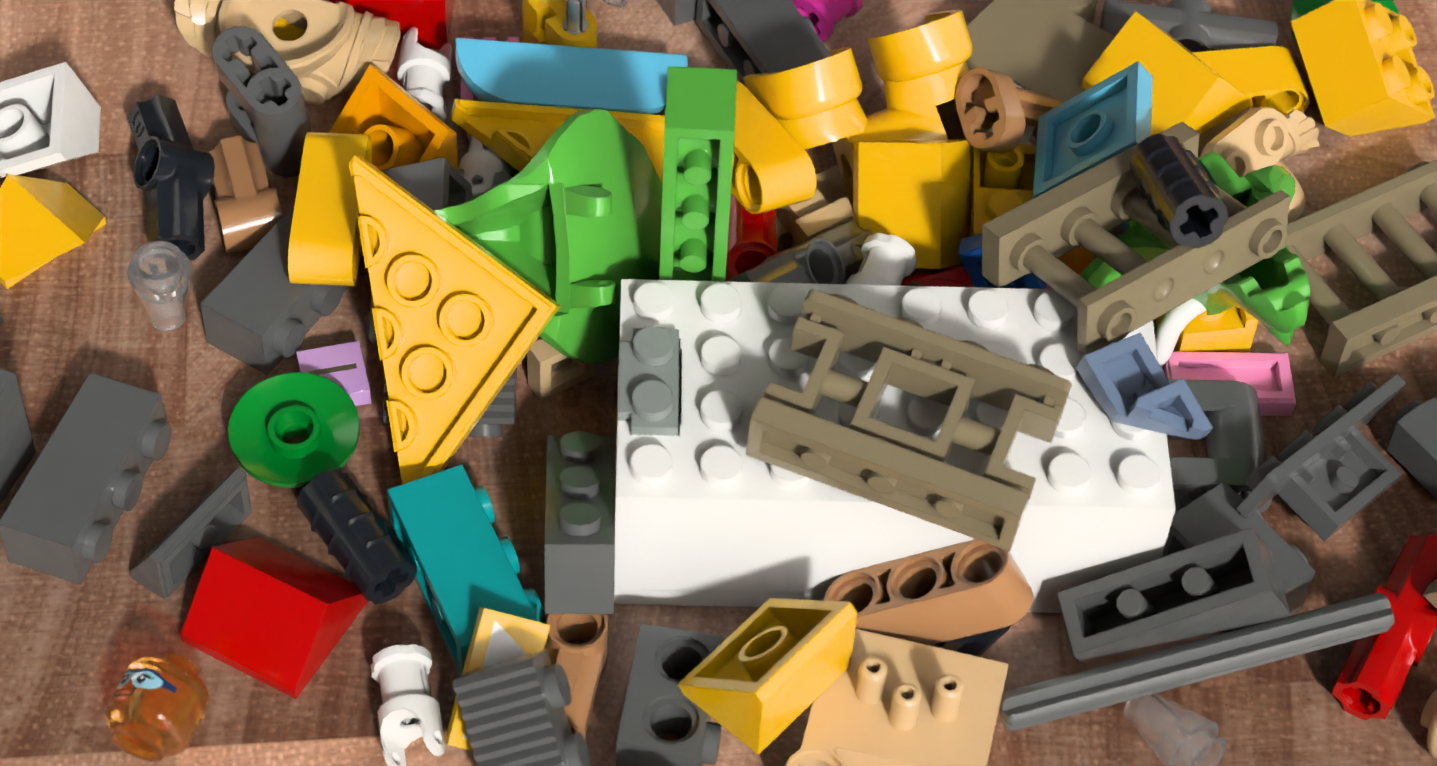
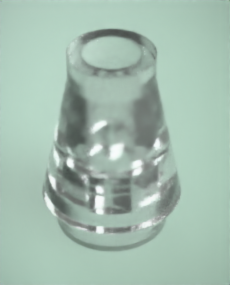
(161, 282)
(1175, 732)

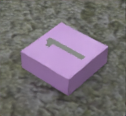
(341, 365)

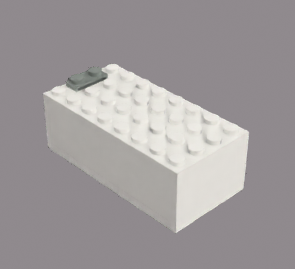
(733, 531)

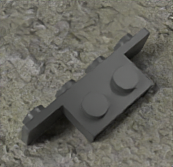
(1330, 474)

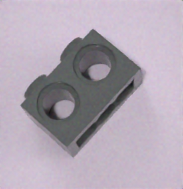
(659, 707)

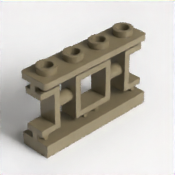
(893, 463)

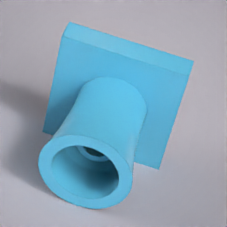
(1093, 128)

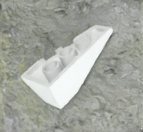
(46, 120)

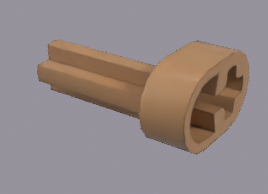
(993, 101)

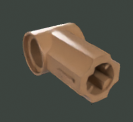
(244, 200)
(580, 662)

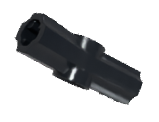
(171, 174)

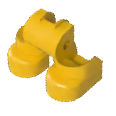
(918, 72)

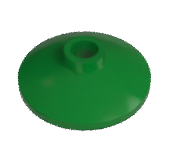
(289, 408)

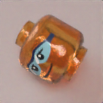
(157, 707)

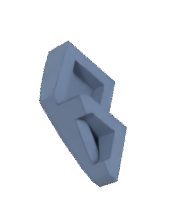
(1138, 393)

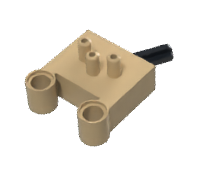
(908, 705)

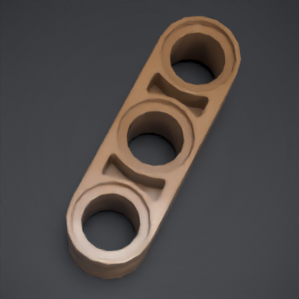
(937, 593)

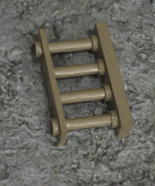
(1084, 212)
(1401, 312)

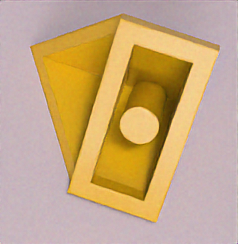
(40, 223)

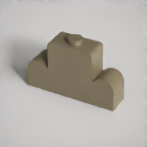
(1035, 43)

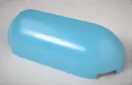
(565, 75)

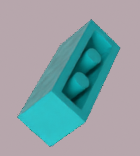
(458, 556)

